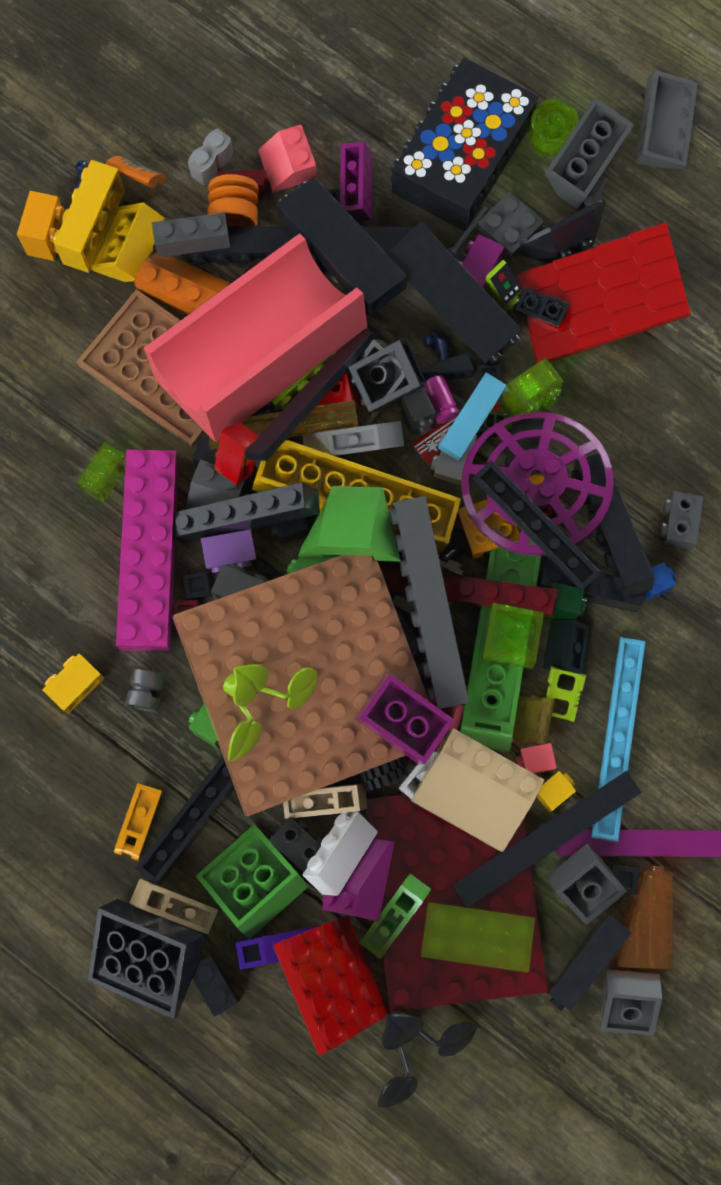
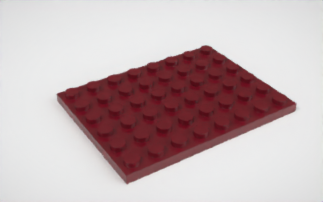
(440, 858)

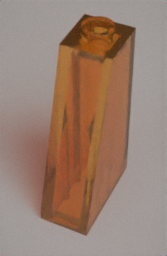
(650, 923)

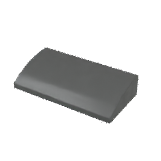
(666, 121)

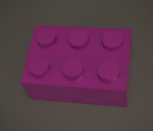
(404, 719)

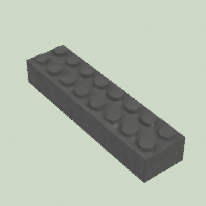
(429, 602)

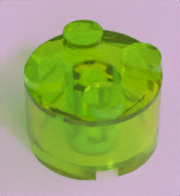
(551, 126)

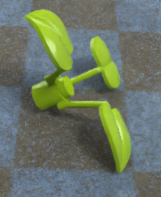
(245, 685)

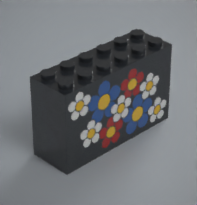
(463, 143)

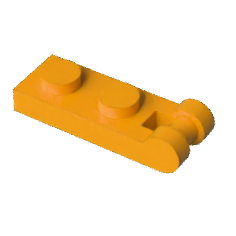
(138, 821)

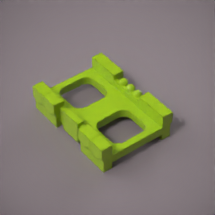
(571, 696)

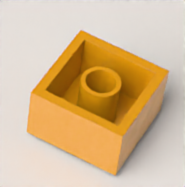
(39, 223)

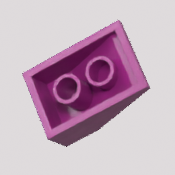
(366, 886)

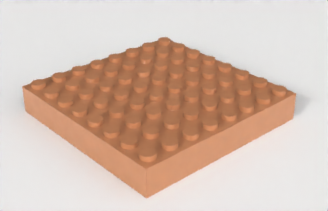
(318, 618)

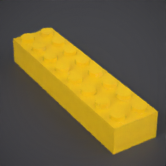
(297, 464)

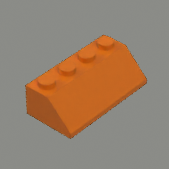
(177, 283)

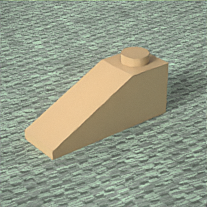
(328, 801)
(173, 906)

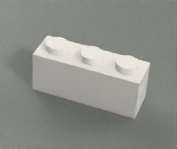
(340, 853)

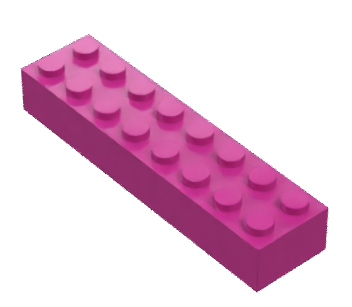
(148, 551)

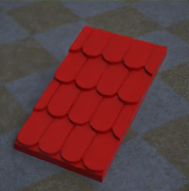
(610, 293)
(331, 983)

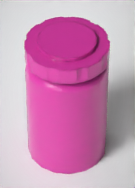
(441, 399)

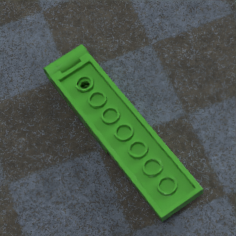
(488, 679)

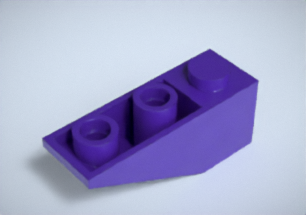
(261, 950)

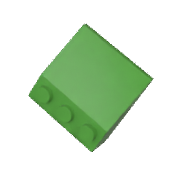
(251, 881)

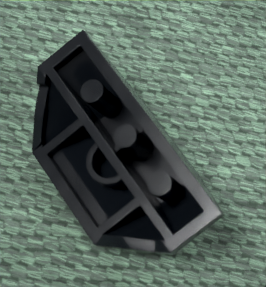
(565, 236)

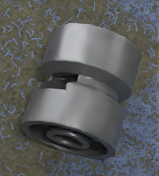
(145, 690)

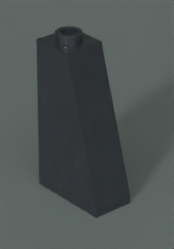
(587, 962)

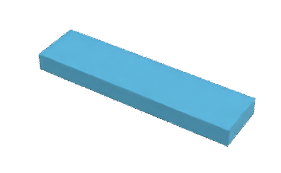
(472, 416)

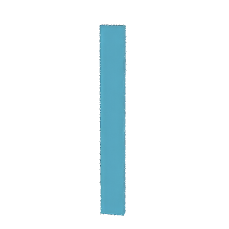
(620, 727)

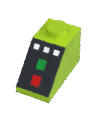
(503, 286)

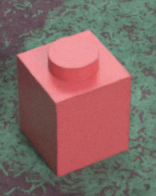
(537, 759)

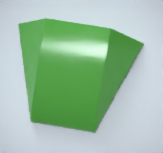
(352, 524)

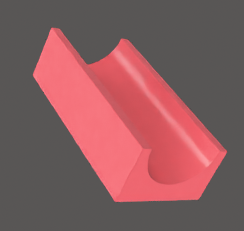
(255, 338)

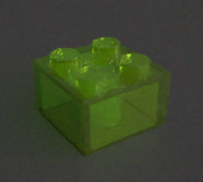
(533, 389)
(513, 636)

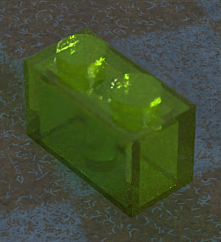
(102, 472)

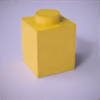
(556, 791)

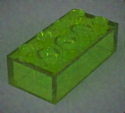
(477, 937)

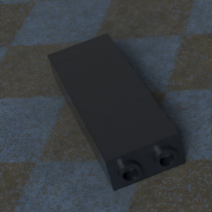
(341, 244)
(455, 294)

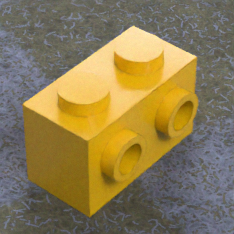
(72, 683)

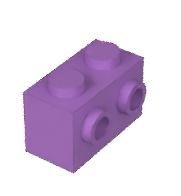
(228, 549)

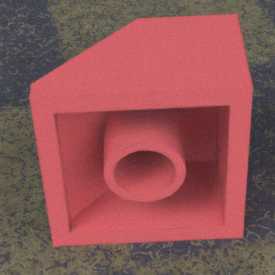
(288, 159)

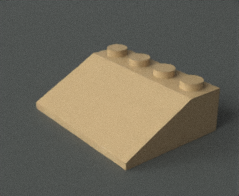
(477, 789)

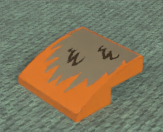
(137, 171)

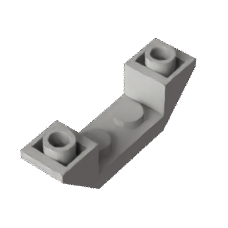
(356, 439)

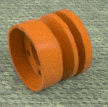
(236, 197)

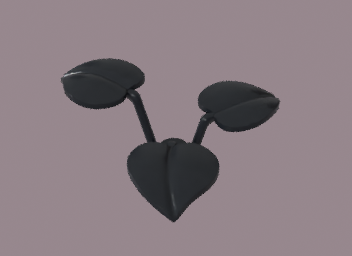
(401, 1030)

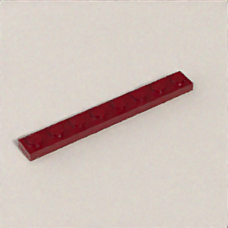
(482, 591)

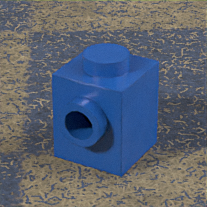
(663, 581)

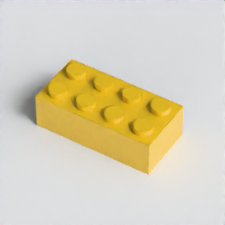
(89, 215)

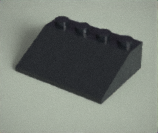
(144, 957)

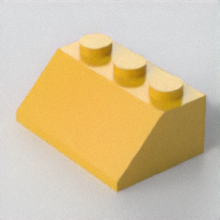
(127, 242)

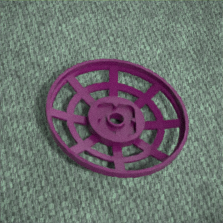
(554, 484)

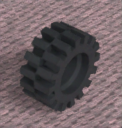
(384, 774)

